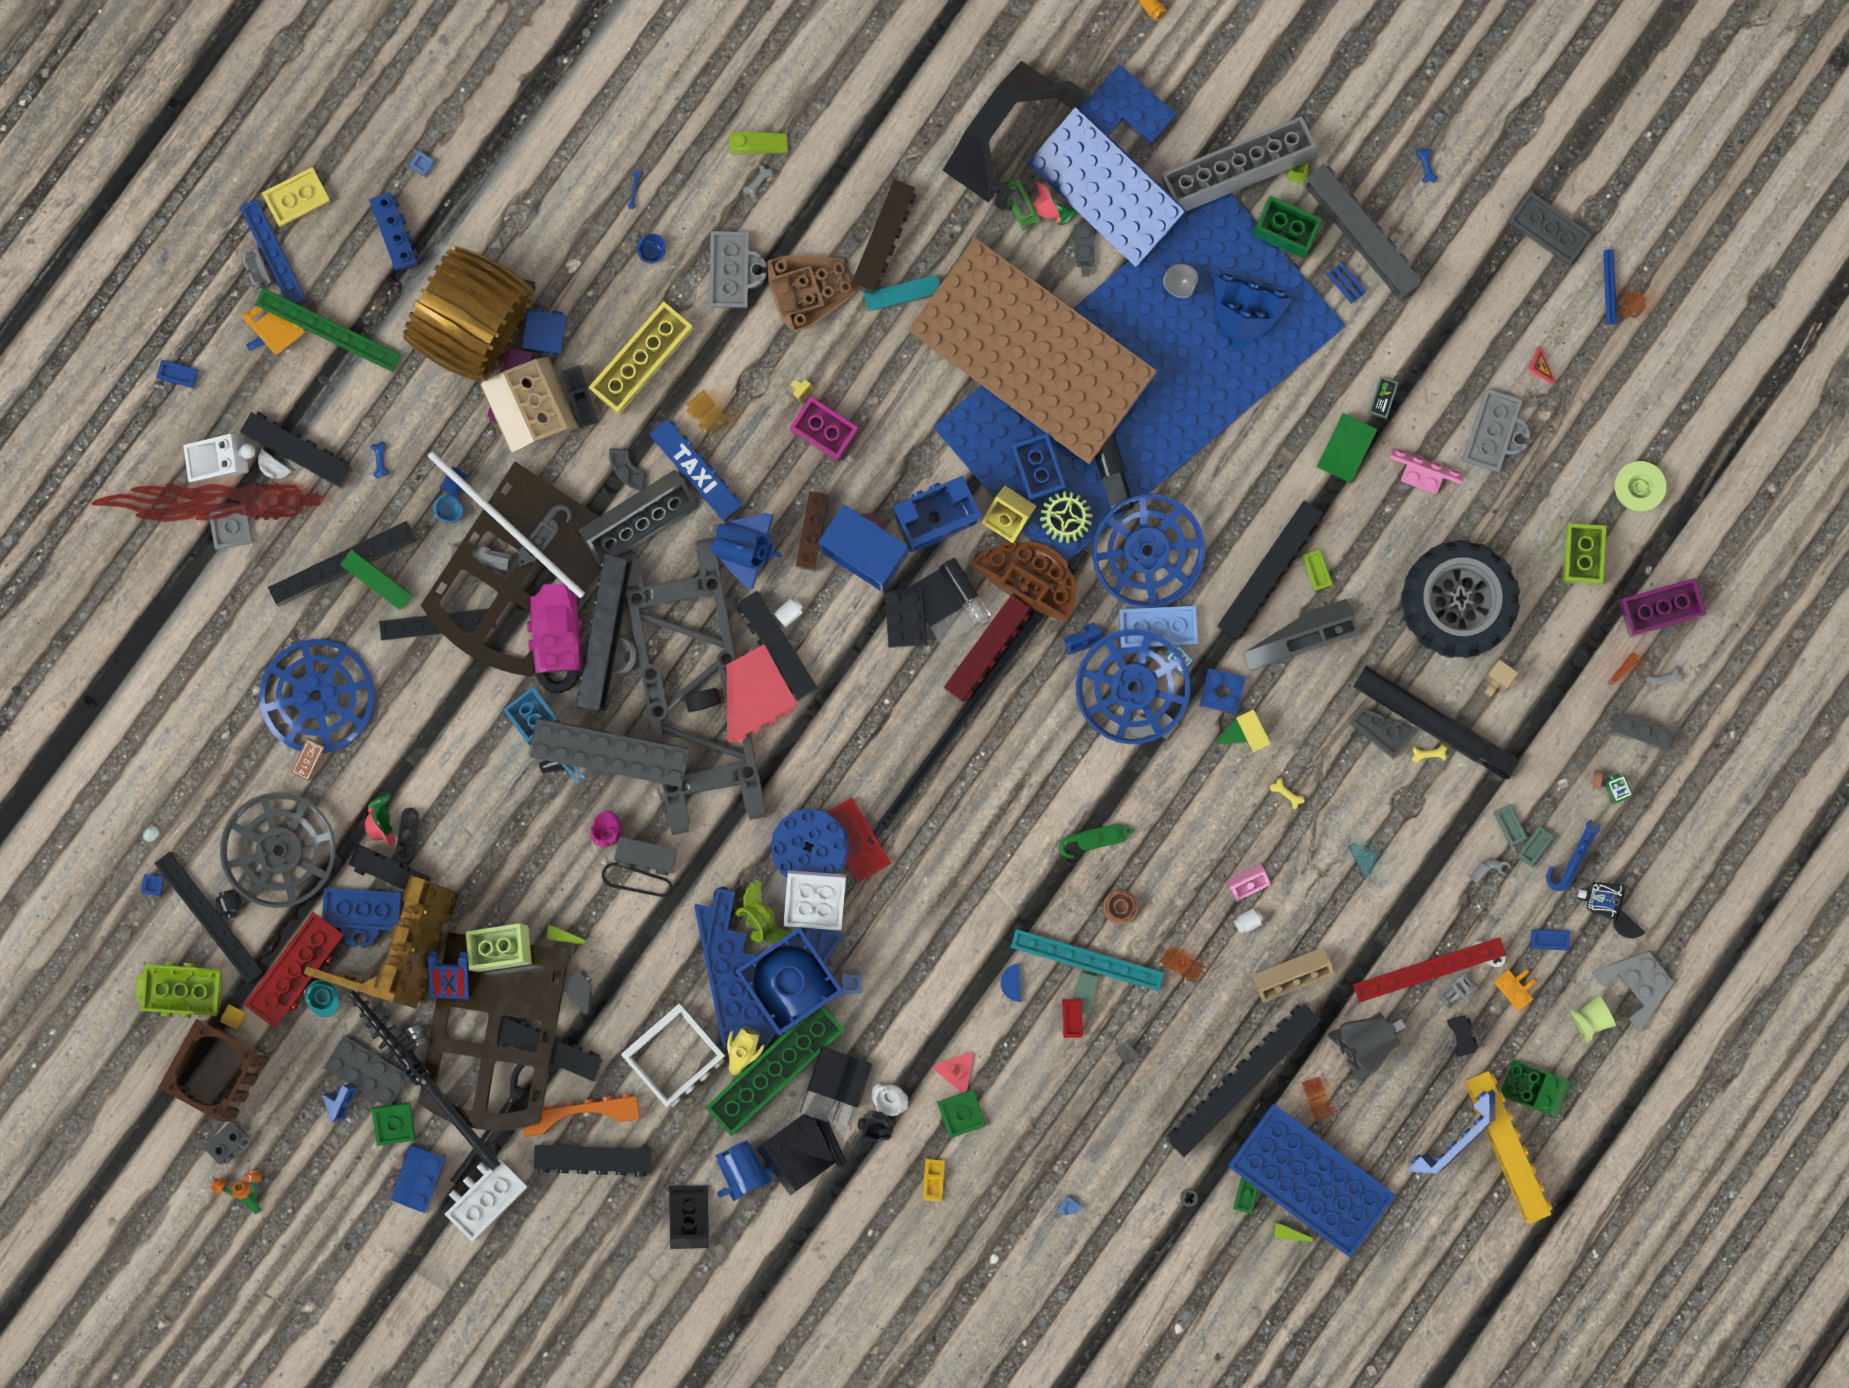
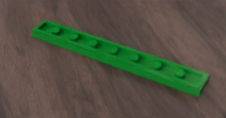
(327, 330)

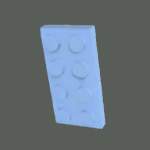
(1172, 623)

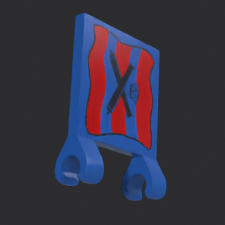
(448, 979)

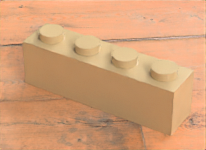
(1293, 975)

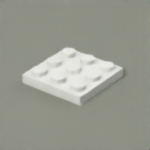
(814, 900)

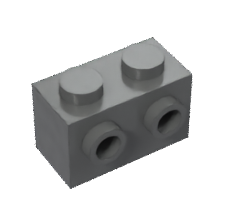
(226, 1143)

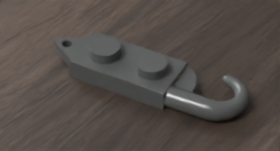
(543, 533)

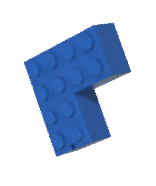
(1128, 101)

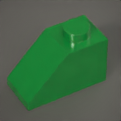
(1232, 734)

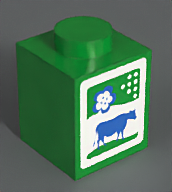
(1618, 788)

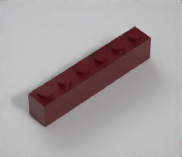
(986, 648)

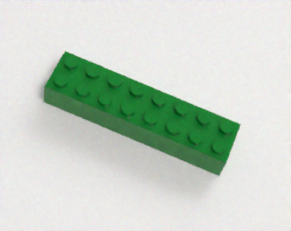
(774, 1070)

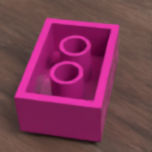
(824, 429)

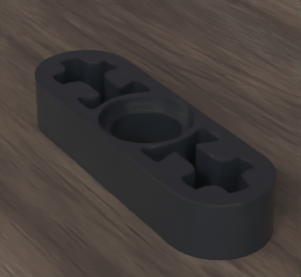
(401, 829)

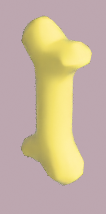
(1439, 752)
(1279, 787)

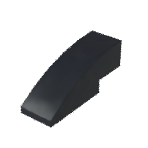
(580, 396)

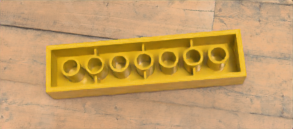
(1510, 1152)

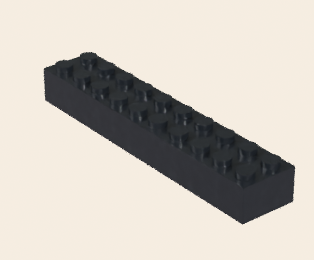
(1243, 1080)

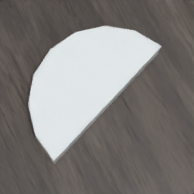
(271, 467)

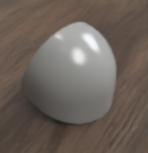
(1180, 280)

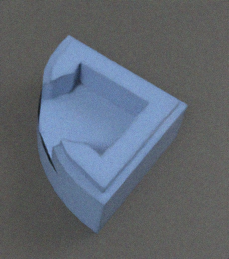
(1069, 1206)

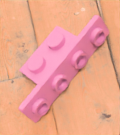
(1424, 473)

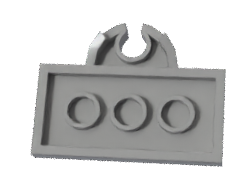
(732, 269)
(1495, 431)

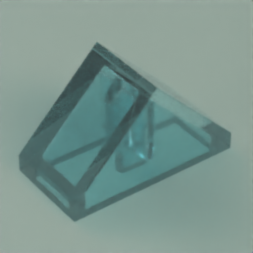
(1364, 858)

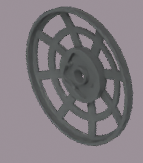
(265, 849)

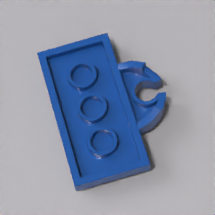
(361, 912)

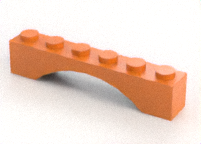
(620, 1109)

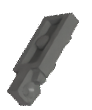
(1084, 247)

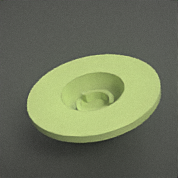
(1640, 486)

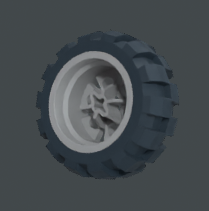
(1476, 564)

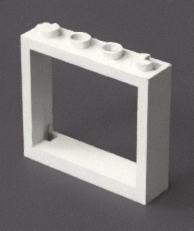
(652, 1032)

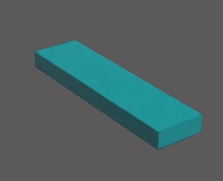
(902, 293)

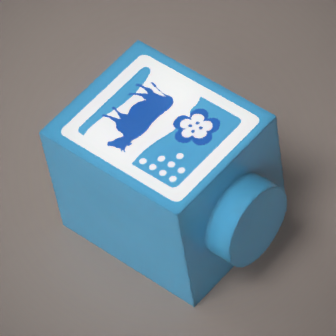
(1187, 658)

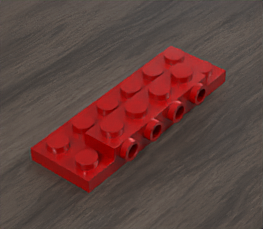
(286, 978)

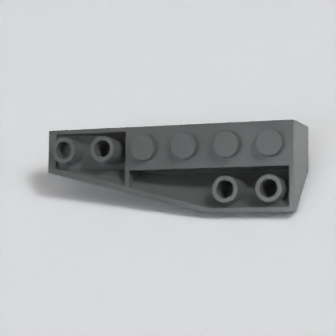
(1307, 633)

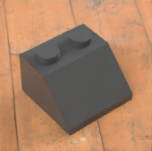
(580, 990)

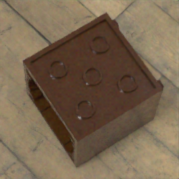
(252, 1058)

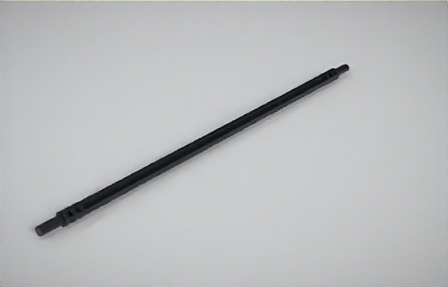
(965, 713)

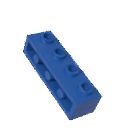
(393, 232)

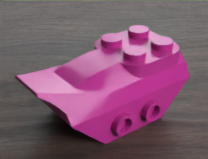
(555, 630)

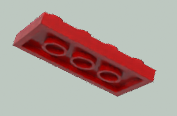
(863, 857)

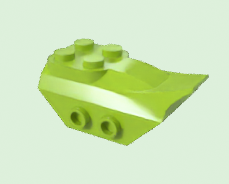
(179, 990)

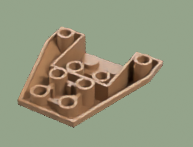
(808, 288)

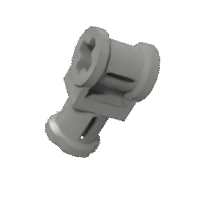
(1459, 988)

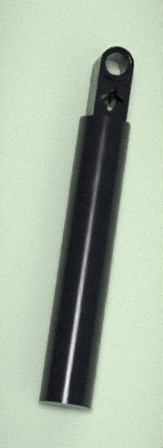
(1113, 474)
(1436, 722)

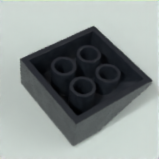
(797, 1153)

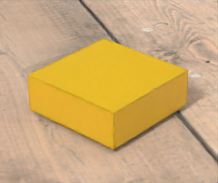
(233, 1017)

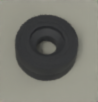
(702, 700)

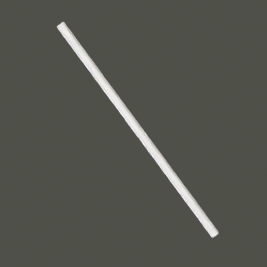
(506, 524)

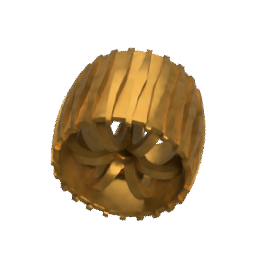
(468, 314)

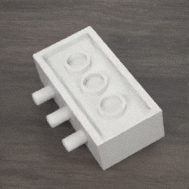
(485, 1199)

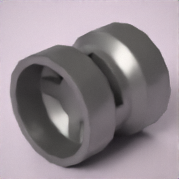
(416, 1035)

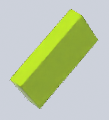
(1317, 570)

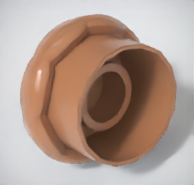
(1120, 906)

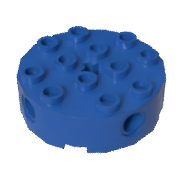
(805, 828)

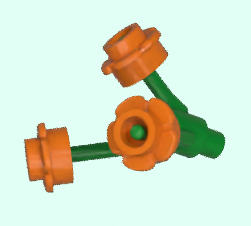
(241, 1189)

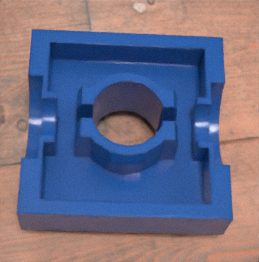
(1219, 678)

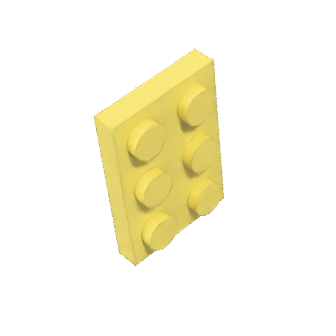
(296, 197)

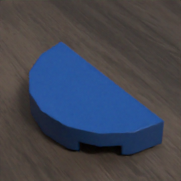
(1011, 983)

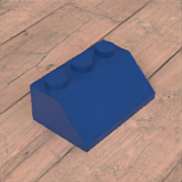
(418, 1179)

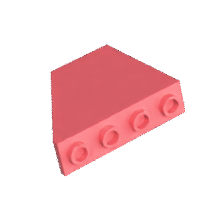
(755, 694)

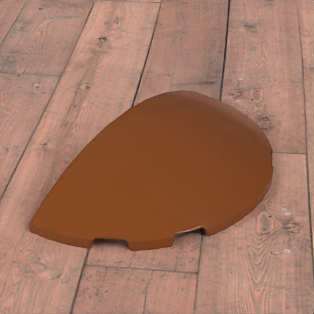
(1032, 575)

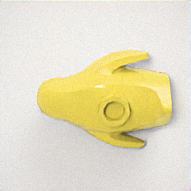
(743, 1049)

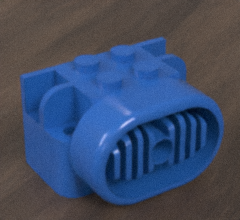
(949, 502)

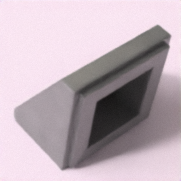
(1126, 1052)

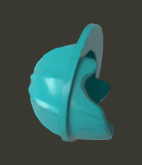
(322, 998)

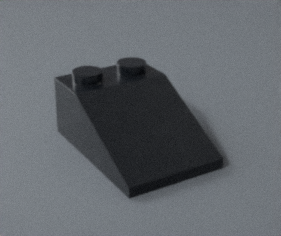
(688, 1217)

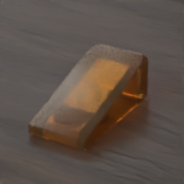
(1631, 662)
(1182, 964)

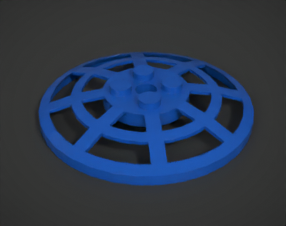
(1159, 551)
(1122, 680)
(329, 695)

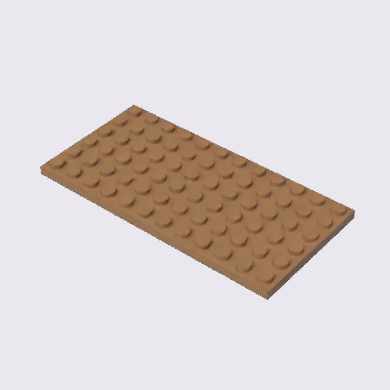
(1032, 351)

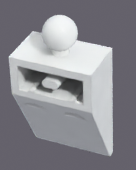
(217, 457)

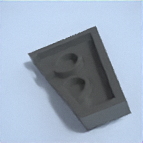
(1384, 733)

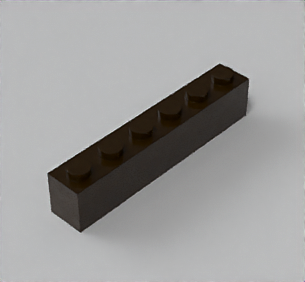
(883, 237)

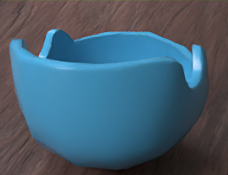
(447, 509)

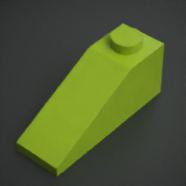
(757, 143)

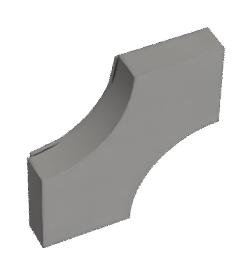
(1144, 731)

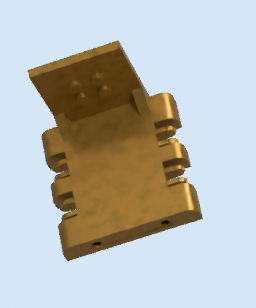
(419, 930)

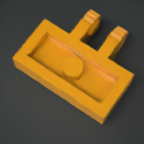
(1514, 990)

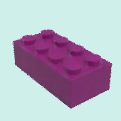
(1662, 607)

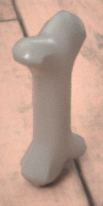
(751, 189)
(1655, 681)

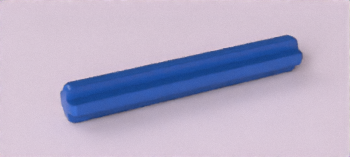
(1610, 287)

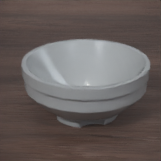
(621, 662)

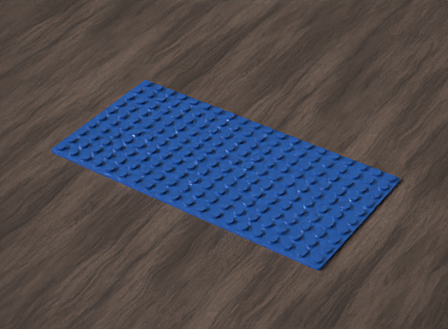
(1201, 375)

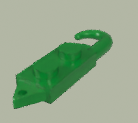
(1096, 838)

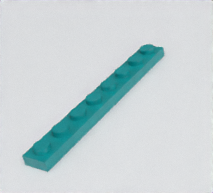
(1087, 960)

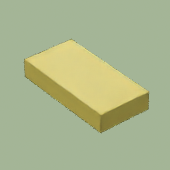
(1253, 731)

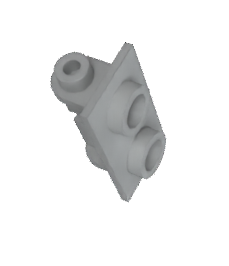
(259, 275)

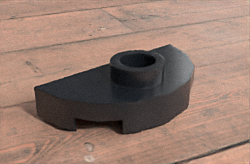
(1627, 927)

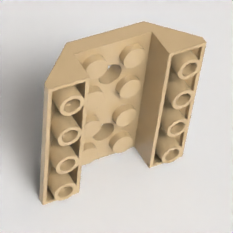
(518, 406)

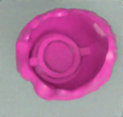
(606, 829)

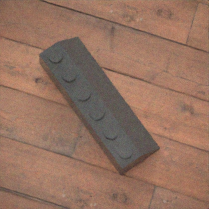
(638, 517)

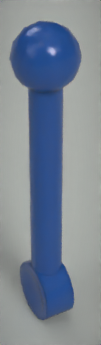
(636, 174)

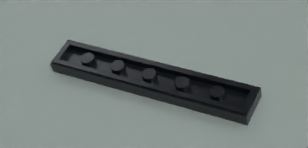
(423, 626)

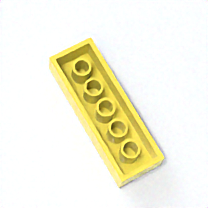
(641, 358)

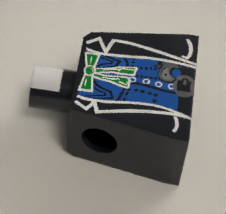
(1604, 899)

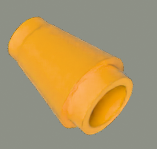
(1154, 8)

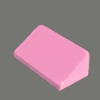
(1248, 882)

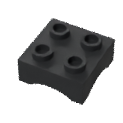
(1465, 1042)

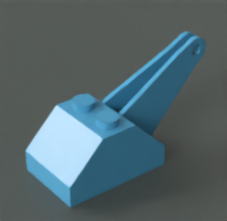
(523, 716)

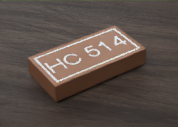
(308, 759)

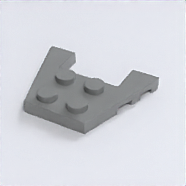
(1644, 979)

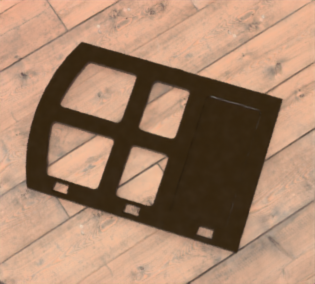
(524, 508)
(509, 991)

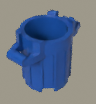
(741, 1170)

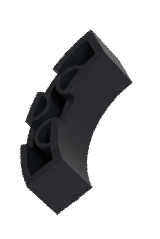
(382, 867)

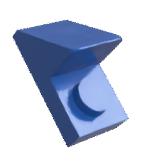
(338, 1103)

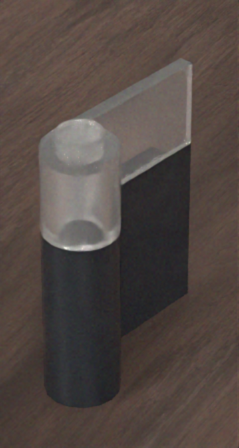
(951, 602)
(836, 1088)

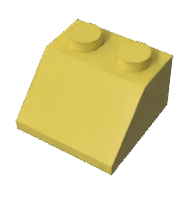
(1008, 514)

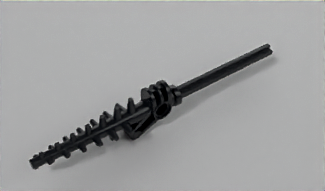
(420, 1075)

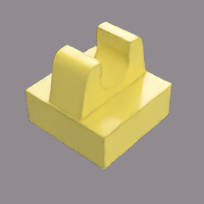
(802, 390)

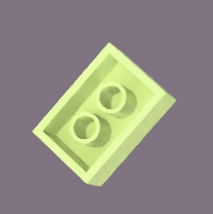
(498, 947)

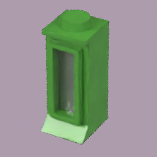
(1022, 205)

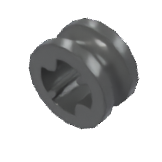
(1195, 1197)

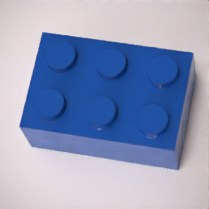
(1038, 467)

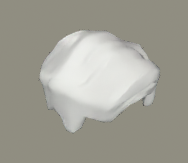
(889, 1099)

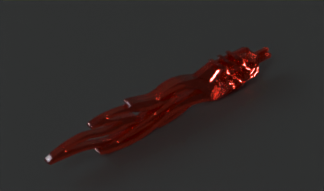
(197, 508)

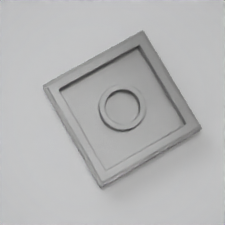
(231, 531)

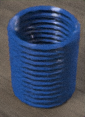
(450, 486)

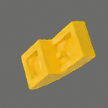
(933, 1180)

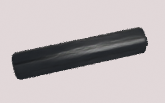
(832, 1143)

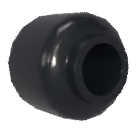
(229, 904)

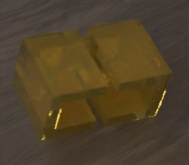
(712, 420)

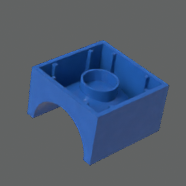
(863, 548)
(789, 981)

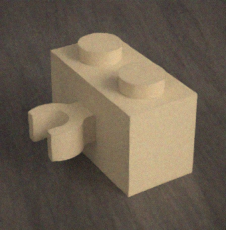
(1500, 677)

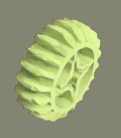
(1057, 515)

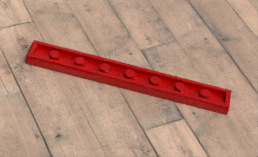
(1429, 969)

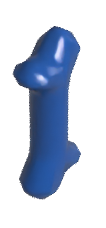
(1424, 156)
(380, 469)

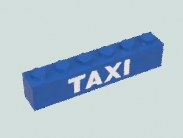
(695, 470)

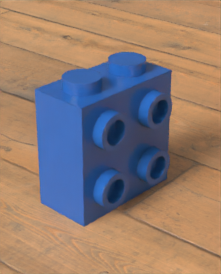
(544, 332)

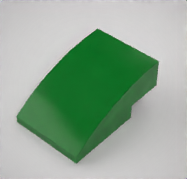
(1346, 448)

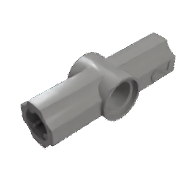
(488, 558)

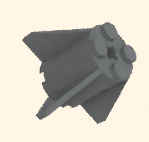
(1365, 1043)

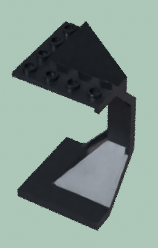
(971, 158)

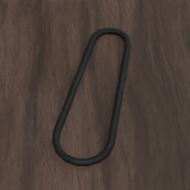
(636, 890)

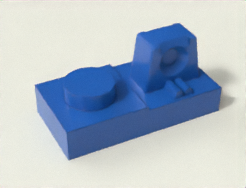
(1085, 640)

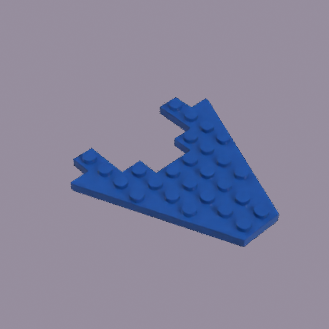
(725, 954)

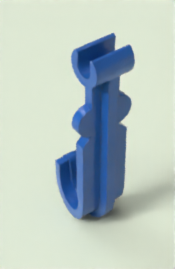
(1576, 860)

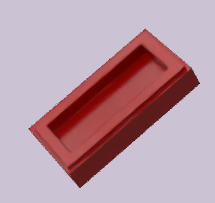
(1072, 1018)

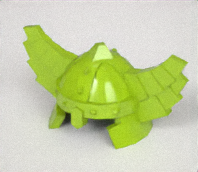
(760, 916)

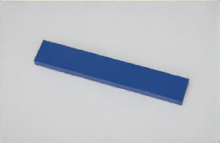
(272, 252)

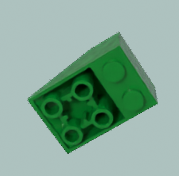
(1535, 1088)

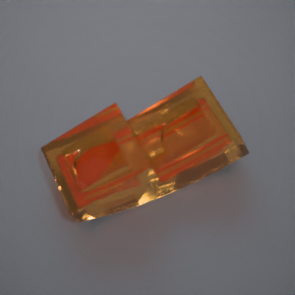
(1317, 1099)

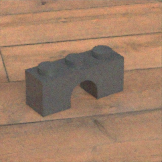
(1642, 731)

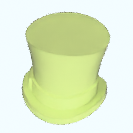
(1592, 1018)

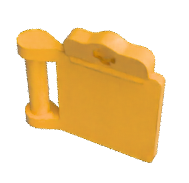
(273, 330)

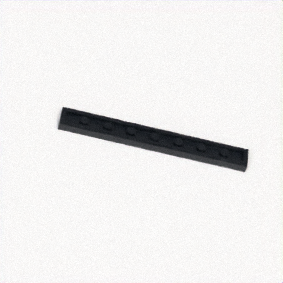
(209, 917)

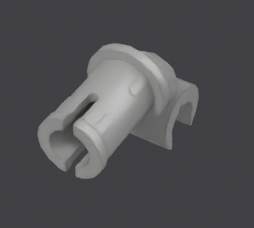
(1485, 866)

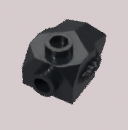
(875, 1126)

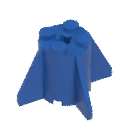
(745, 546)

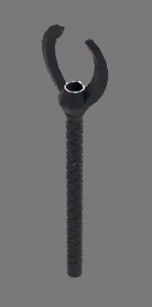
(516, 1094)

